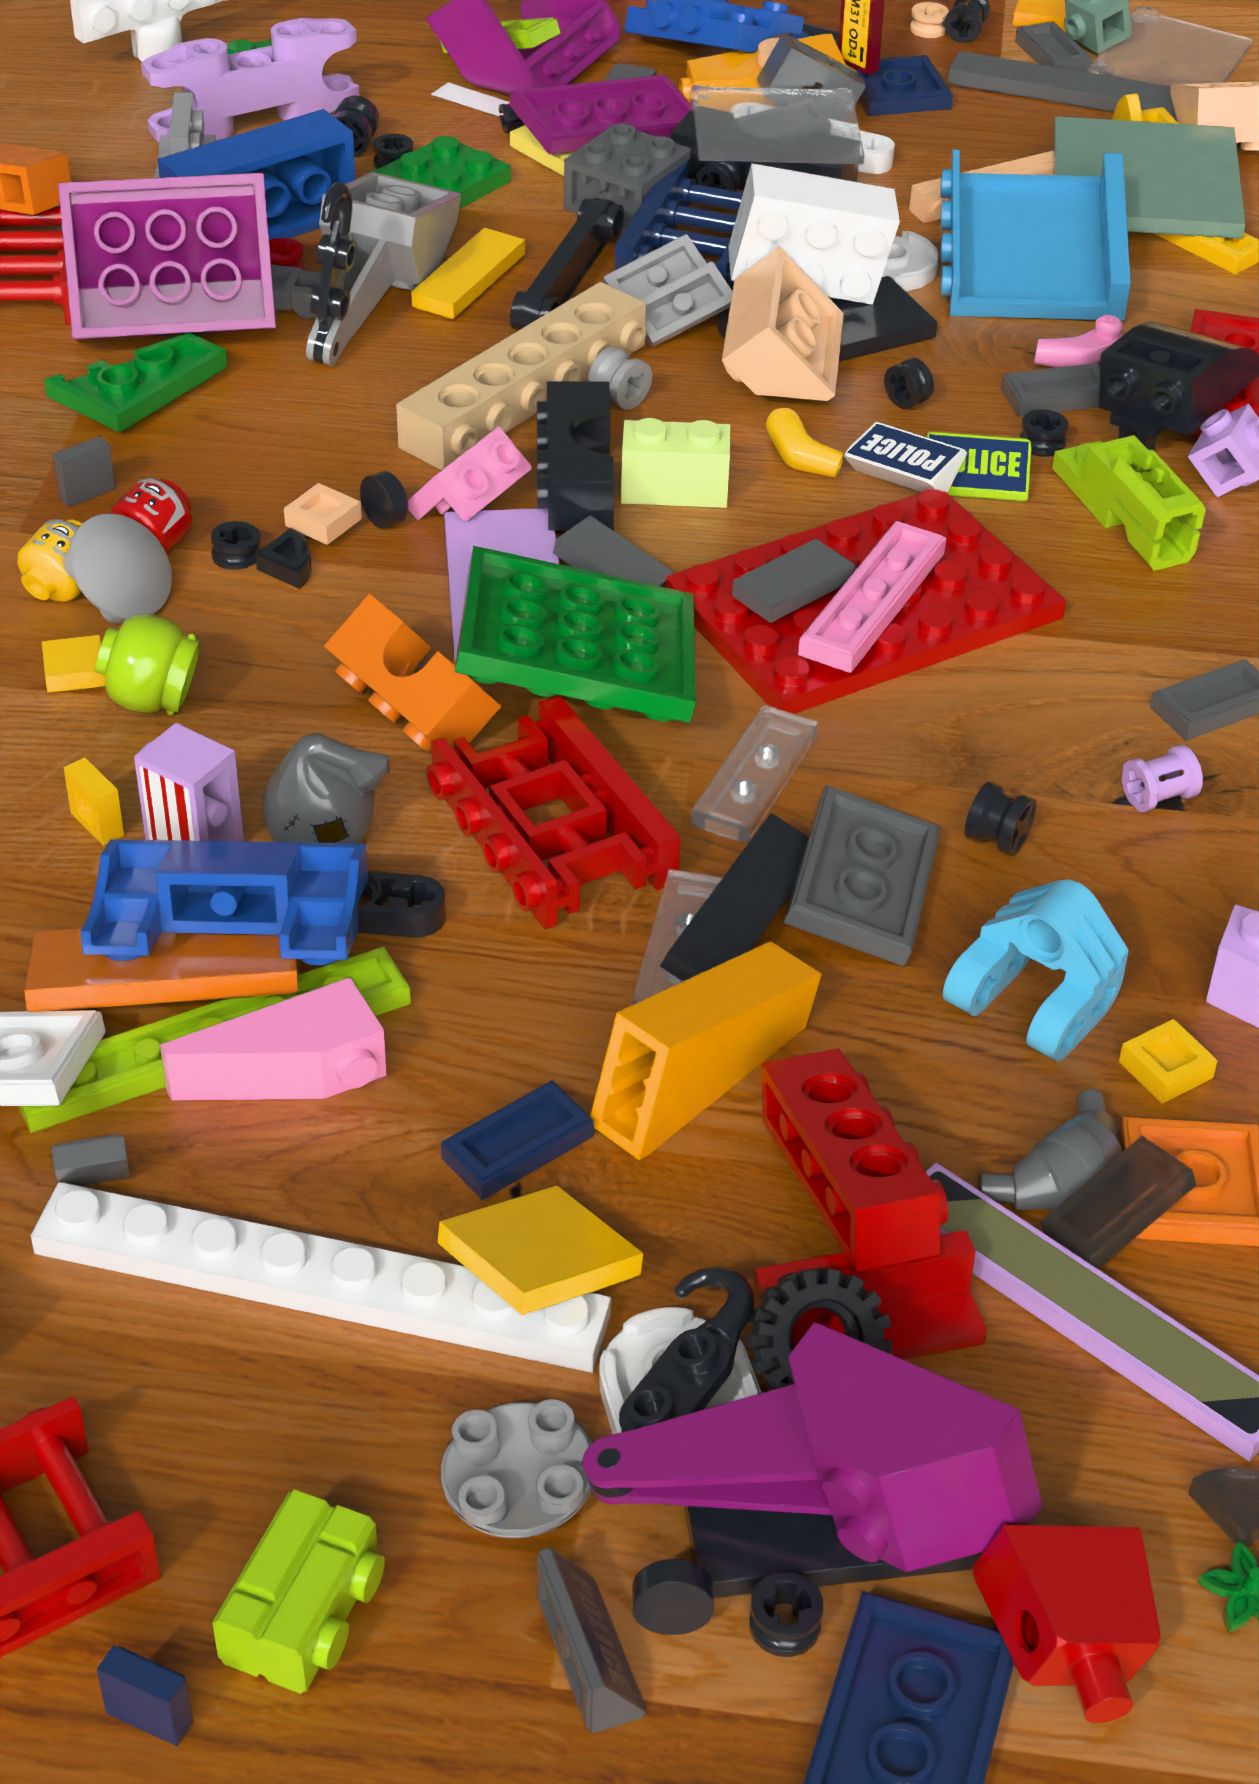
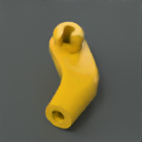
(800, 449)

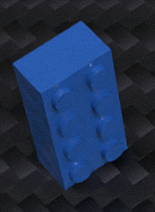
(297, 162)

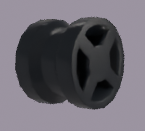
(1000, 818)

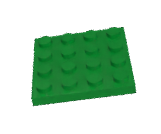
(578, 635)

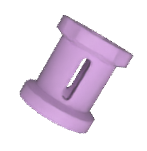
(1177, 758)

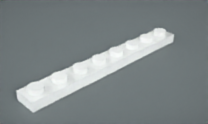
(313, 1275)

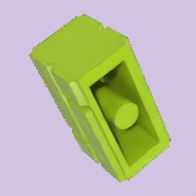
(298, 1591)

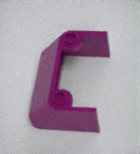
(494, 63)

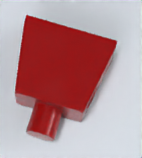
(1073, 1608)

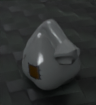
(323, 792)

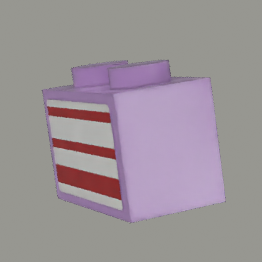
(188, 788)

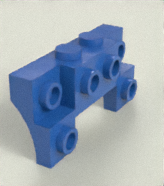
(712, 22)
(227, 888)

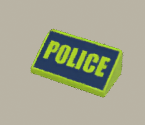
(991, 467)

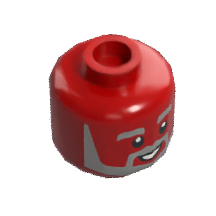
(158, 507)

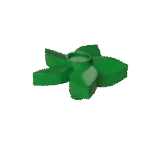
(1239, 1585)

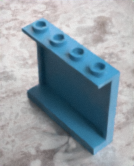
(1035, 243)

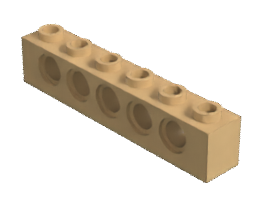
(511, 376)

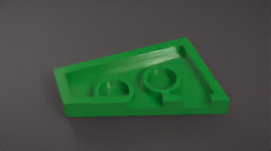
(134, 389)

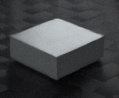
(84, 471)
(91, 1160)

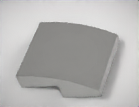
(676, 288)

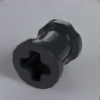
(964, 17)

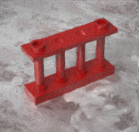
(34, 264)
(80, 1576)

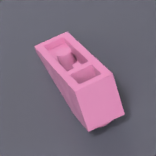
(283, 1051)

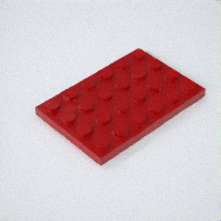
(964, 603)

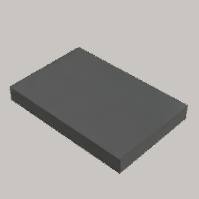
(863, 875)

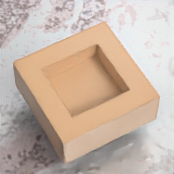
(322, 513)

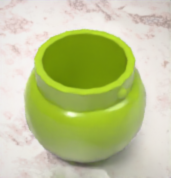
(148, 664)

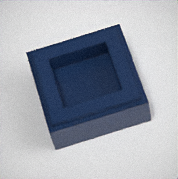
(145, 1694)

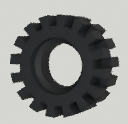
(797, 1294)

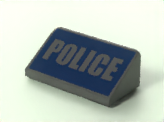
(586, 1644)

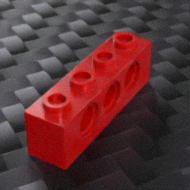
(852, 1160)

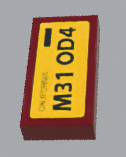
(861, 34)

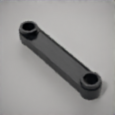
(595, 225)

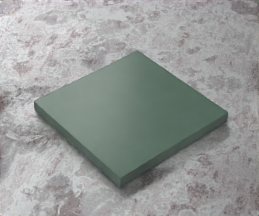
(1174, 174)

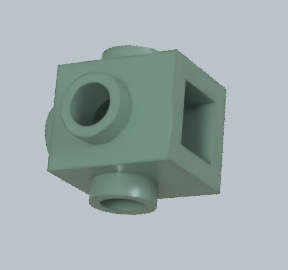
(1098, 22)

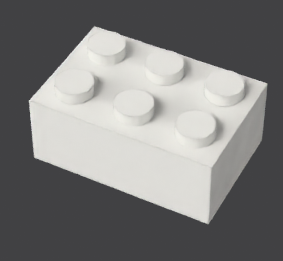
(824, 224)

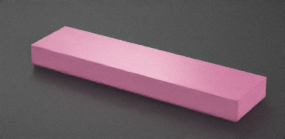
(872, 597)

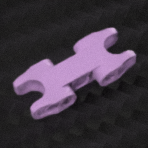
(252, 80)

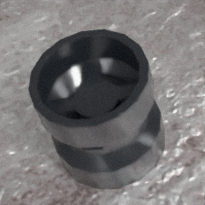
(361, 117)

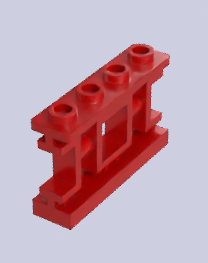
(589, 785)

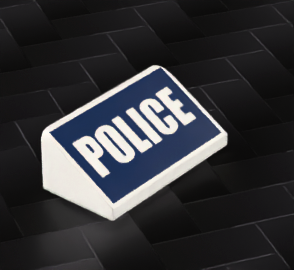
(905, 458)

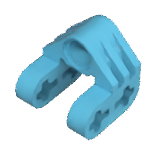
(1063, 930)

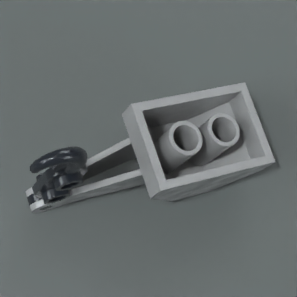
(372, 238)

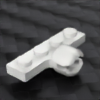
(152, 23)

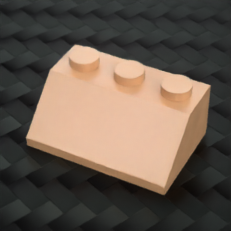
(1220, 105)
(782, 332)

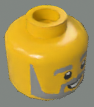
(42, 562)

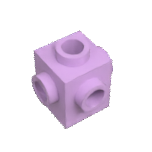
(1228, 450)

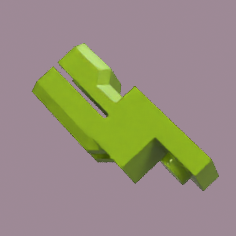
(1135, 488)

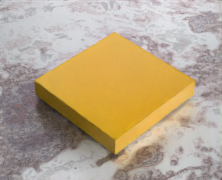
(540, 1249)

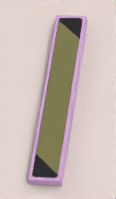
(1106, 1318)

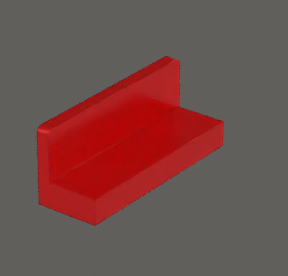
(924, 1298)

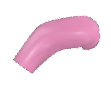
(1079, 349)

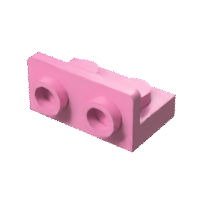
(472, 478)

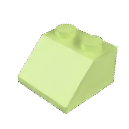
(675, 463)

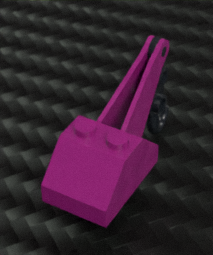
(878, 1443)

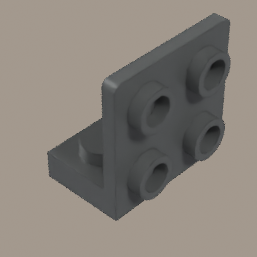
(620, 168)

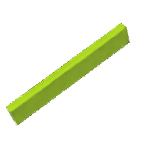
(132, 1060)

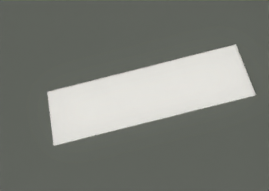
(470, 98)

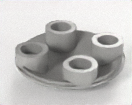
(119, 567)
(516, 1468)

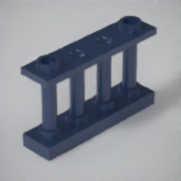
(667, 208)

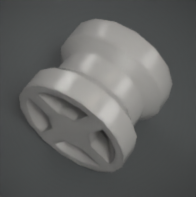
(627, 377)

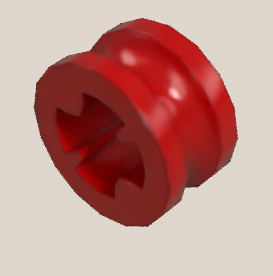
(286, 252)

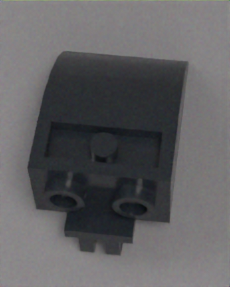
(1170, 379)

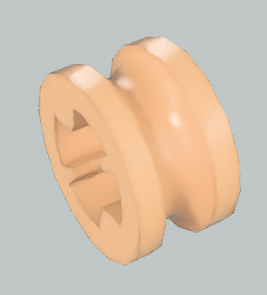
(928, 19)

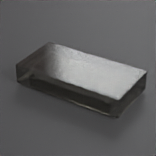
(1119, 1202)

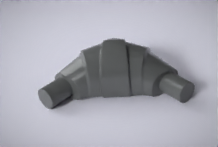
(1059, 1160)

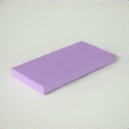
(508, 531)

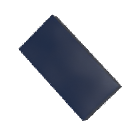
(517, 1139)

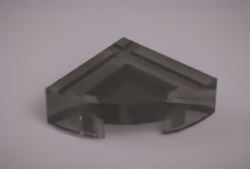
(1230, 1500)

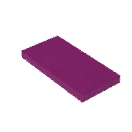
(574, 114)

